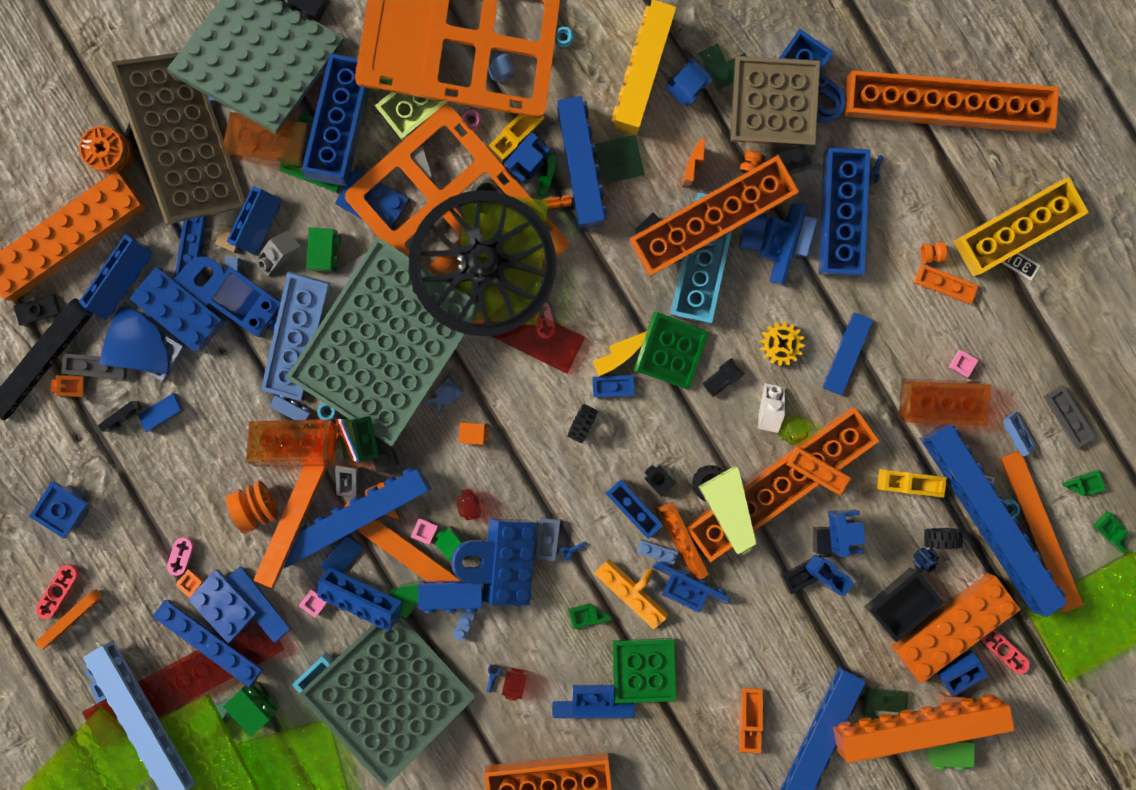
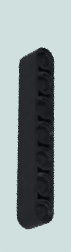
(42, 356)

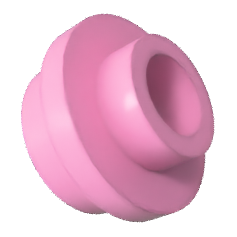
(472, 113)

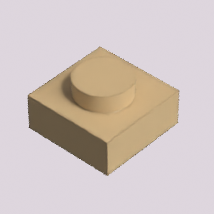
(222, 238)

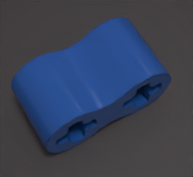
(753, 233)

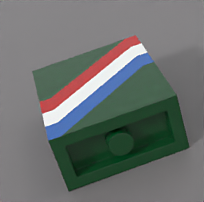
(357, 438)

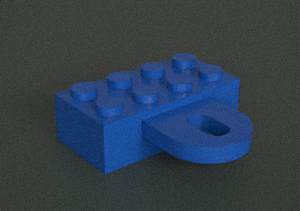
(808, 48)
(181, 303)
(504, 564)

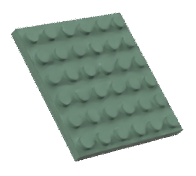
(256, 58)
(387, 698)

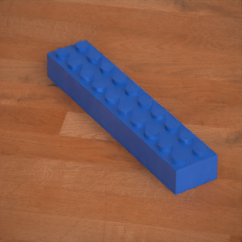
(993, 520)

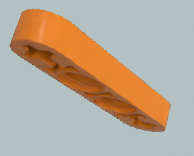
(69, 619)

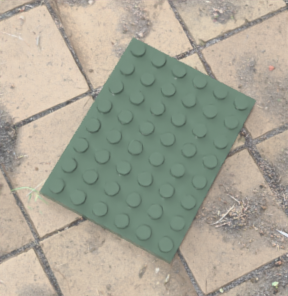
(380, 344)

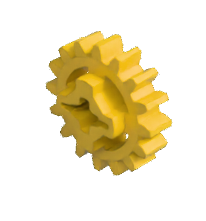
(776, 336)

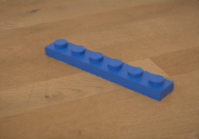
(208, 643)

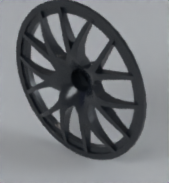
(482, 274)

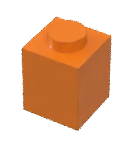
(473, 433)

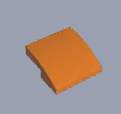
(695, 160)

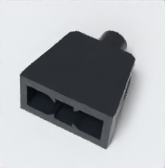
(795, 159)

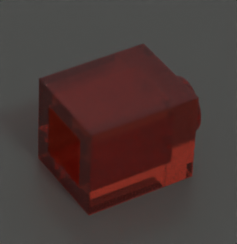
(514, 683)

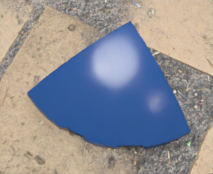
(134, 344)

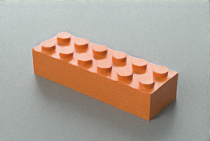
(955, 627)
(563, 773)

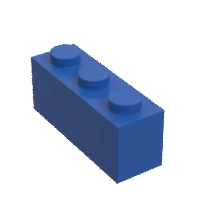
(254, 220)
(633, 508)
(449, 596)

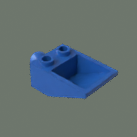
(244, 302)

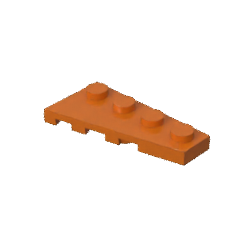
(677, 531)

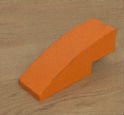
(750, 721)

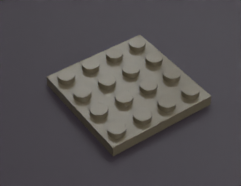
(775, 101)

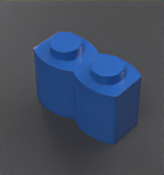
(829, 575)

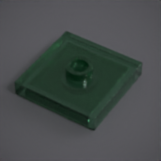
(619, 159)

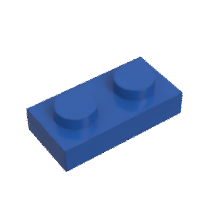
(613, 386)

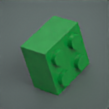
(251, 708)

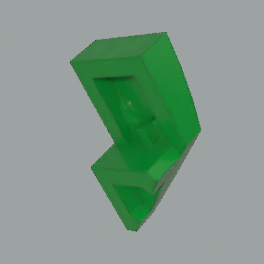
(546, 181)
(1086, 483)
(1112, 531)
(586, 615)

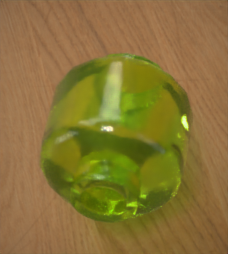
(794, 429)

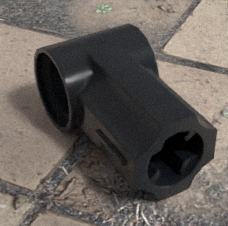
(727, 374)

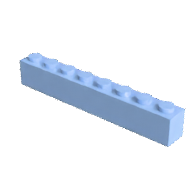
(138, 718)

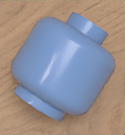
(501, 66)

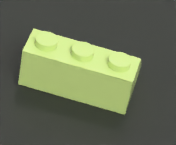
(406, 111)

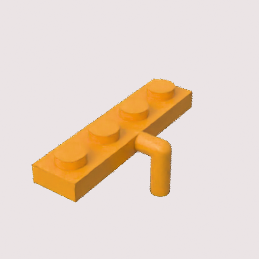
(632, 593)

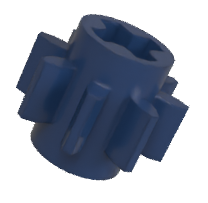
(926, 560)

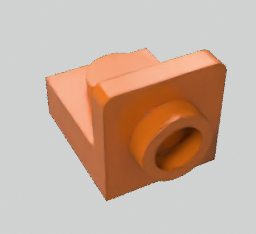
(67, 386)

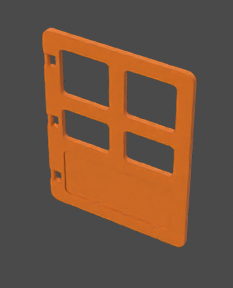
(405, 45)
(401, 157)

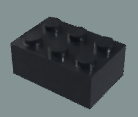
(903, 604)

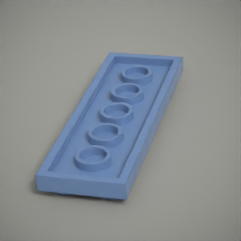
(295, 325)

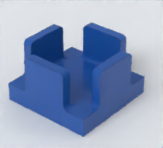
(527, 158)
(60, 509)
(845, 532)

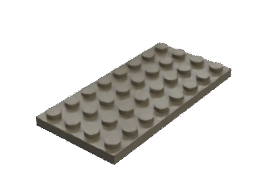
(177, 140)

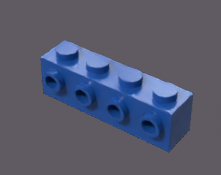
(116, 277)
(359, 599)

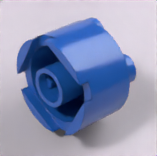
(688, 82)

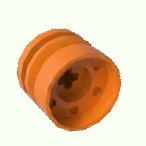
(117, 155)
(252, 506)

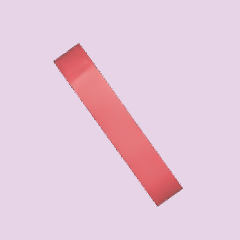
(55, 606)
(995, 650)

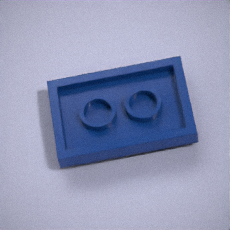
(382, 199)
(223, 606)

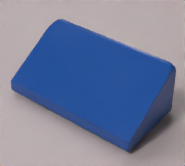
(160, 413)
(343, 554)

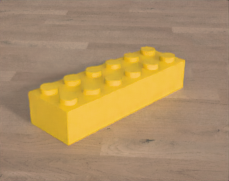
(645, 62)
(1020, 226)

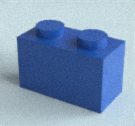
(962, 673)

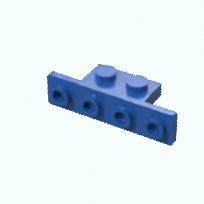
(781, 240)
(686, 590)
(592, 702)

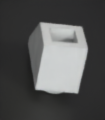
(772, 408)

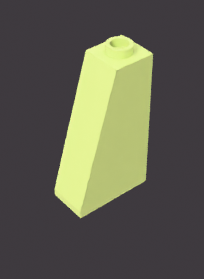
(729, 505)

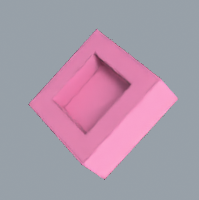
(963, 363)
(424, 531)
(312, 603)

